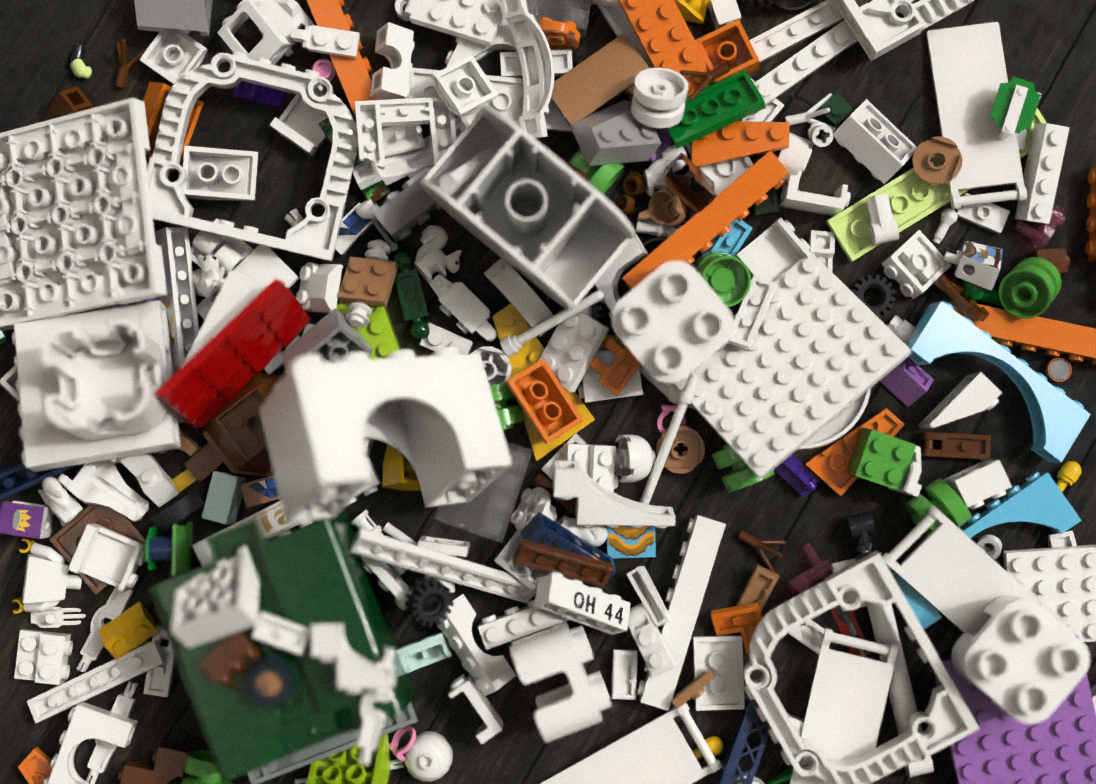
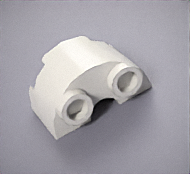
(796, 156)

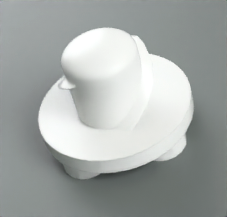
(531, 503)

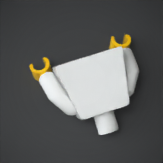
(44, 579)

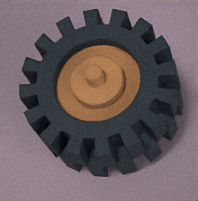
(270, 680)

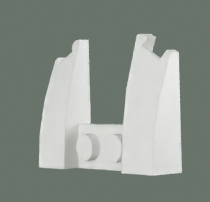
(397, 112)

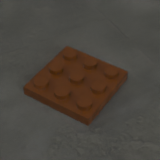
(70, 535)

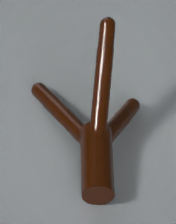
(123, 67)
(710, 76)
(761, 544)

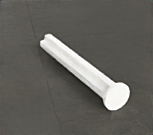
(451, 181)

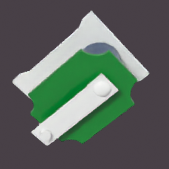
(1015, 109)

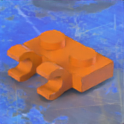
(620, 370)

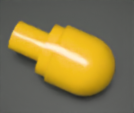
(1068, 474)
(715, 744)

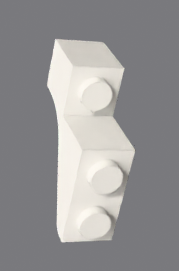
(503, 41)
(151, 477)
(353, 670)

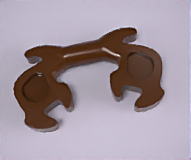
(953, 288)

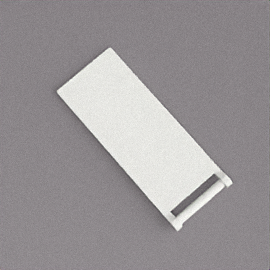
(966, 79)
(954, 573)
(846, 700)
(645, 756)

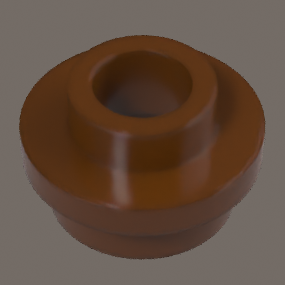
(630, 184)

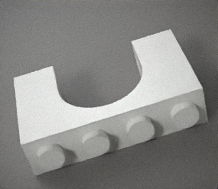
(609, 280)
(88, 723)

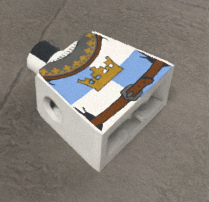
(976, 263)

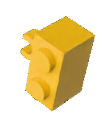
(128, 631)

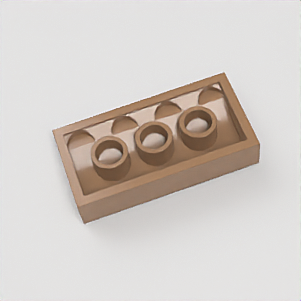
(597, 80)

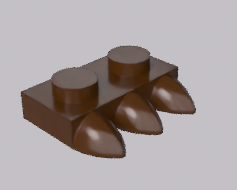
(229, 658)

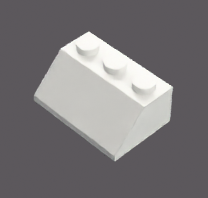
(874, 141)

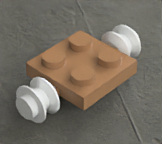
(367, 282)

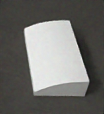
(261, 265)

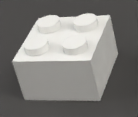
(979, 483)

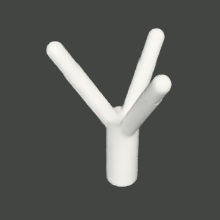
(807, 116)

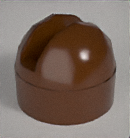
(626, 204)

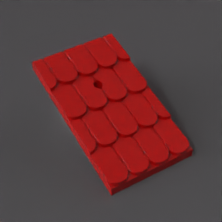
(235, 342)

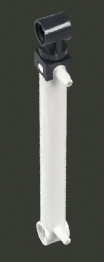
(885, 630)

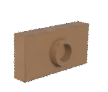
(758, 587)
(694, 688)

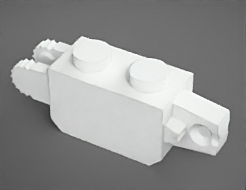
(464, 306)

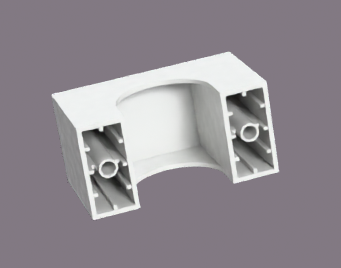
(425, 407)

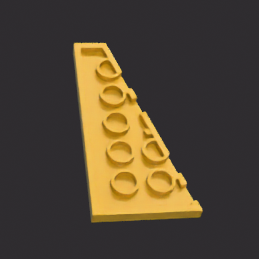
(511, 323)

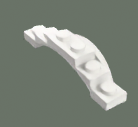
(535, 63)
(405, 163)

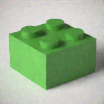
(881, 458)

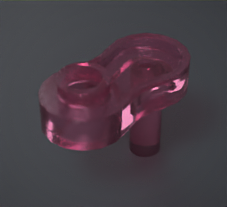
(1042, 236)
(802, 582)

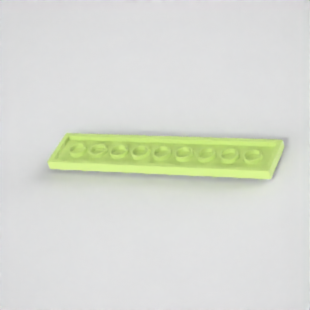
(909, 203)

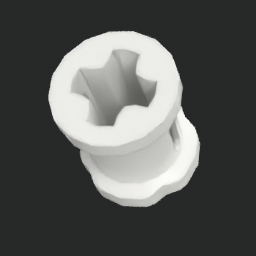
(827, 136)

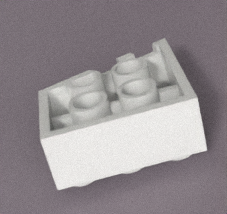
(217, 602)

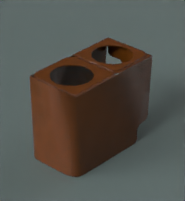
(694, 199)

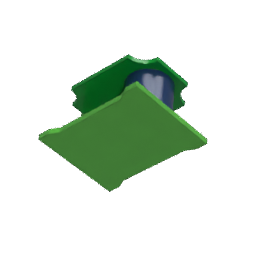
(174, 549)

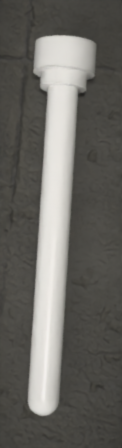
(512, 344)

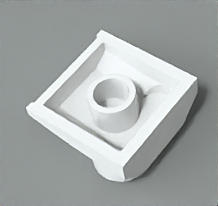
(173, 54)
(464, 86)
(319, 287)

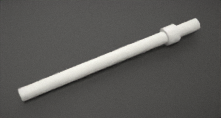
(685, 396)

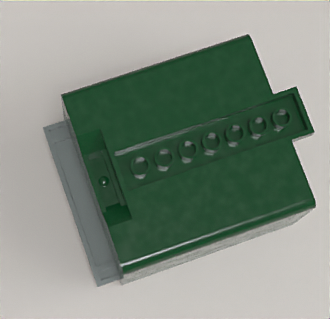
(308, 581)

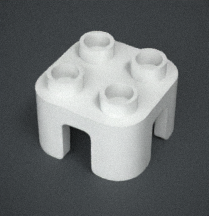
(672, 321)
(105, 380)
(1021, 659)
(569, 705)

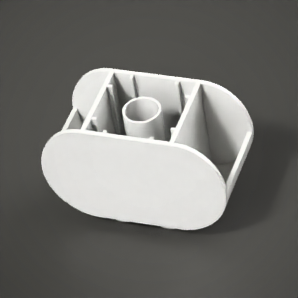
(531, 209)

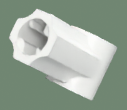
(882, 226)

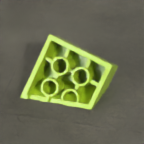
(345, 768)

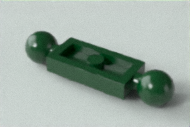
(411, 295)

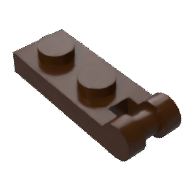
(956, 445)

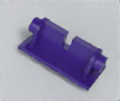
(797, 475)

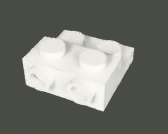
(915, 265)
(596, 461)
(43, 656)

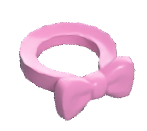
(666, 409)
(395, 741)

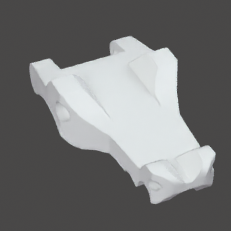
(284, 16)
(102, 485)

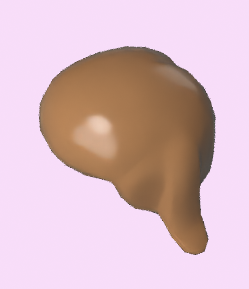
(665, 209)

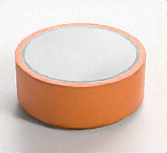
(1058, 369)

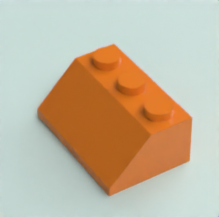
(154, 104)
(544, 401)

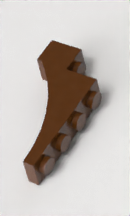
(168, 761)

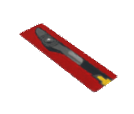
(848, 626)

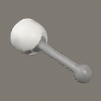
(364, 212)

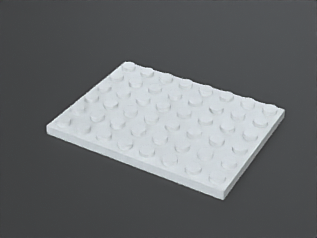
(804, 367)

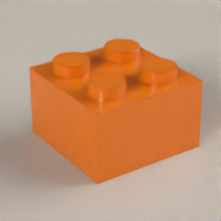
(731, 47)

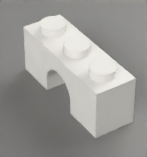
(396, 45)

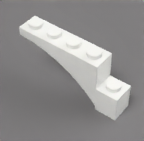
(601, 506)

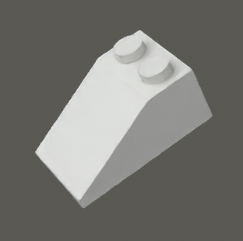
(220, 174)
(969, 397)

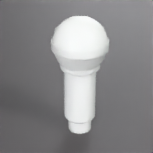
(948, 217)

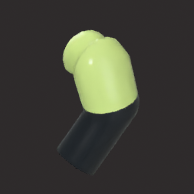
(77, 64)

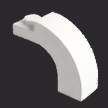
(518, 293)

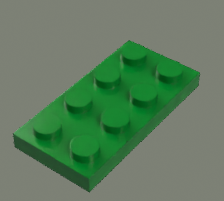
(717, 108)

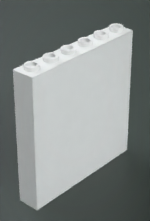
(54, 447)

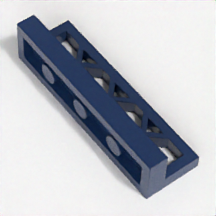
(737, 744)

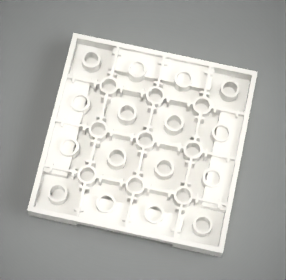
(77, 215)

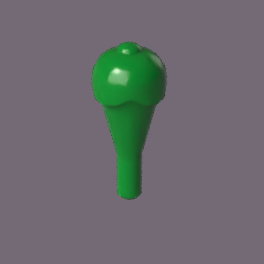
(981, 294)

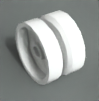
(659, 97)

